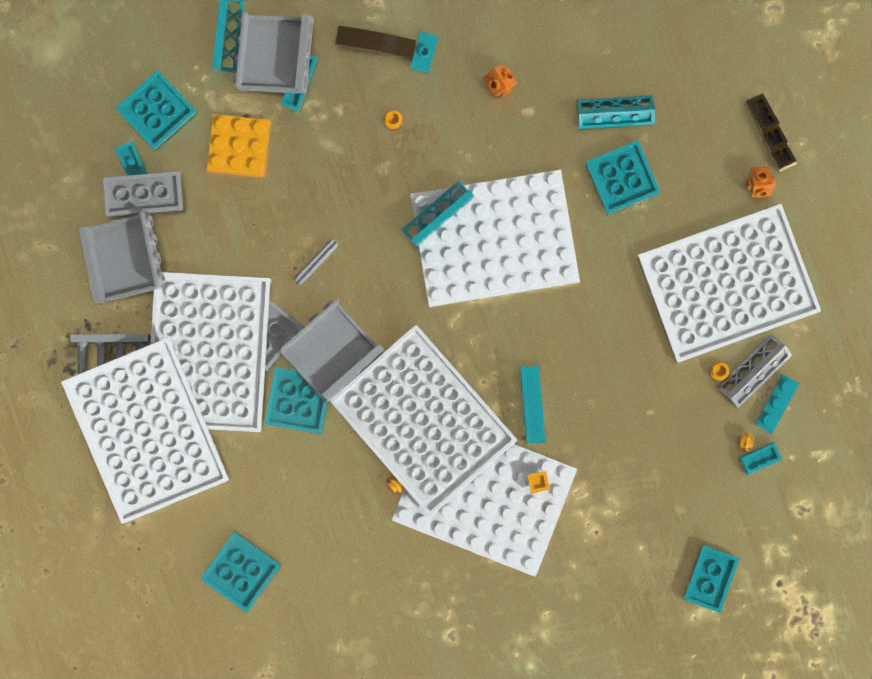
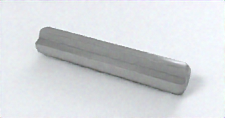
(315, 262)

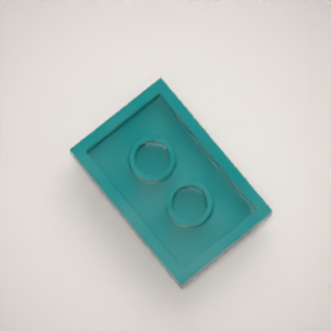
(711, 578)

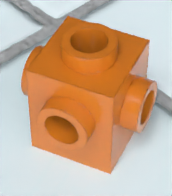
(500, 81)
(760, 181)

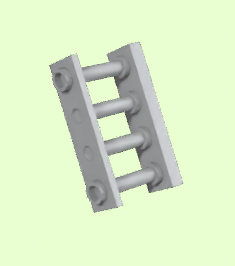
(101, 342)

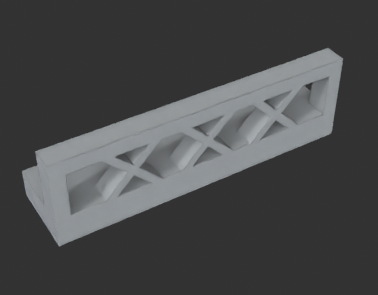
(758, 373)

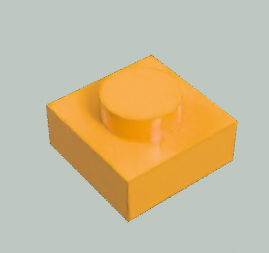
(538, 482)

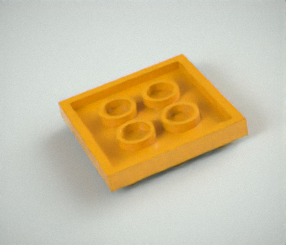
(238, 145)

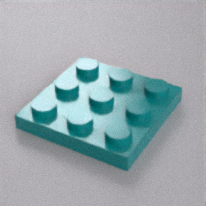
(156, 110)
(622, 177)
(294, 403)
(240, 572)

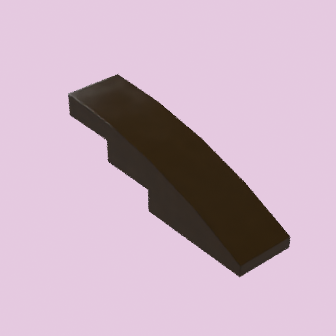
(375, 42)
(771, 132)

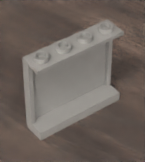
(273, 53)
(122, 258)
(330, 350)

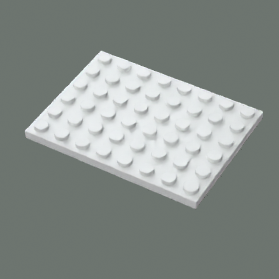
(499, 243)
(729, 283)
(220, 342)
(423, 420)
(145, 430)
(498, 512)

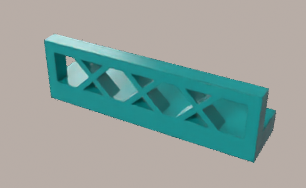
(220, 38)
(617, 114)
(442, 218)
(532, 404)

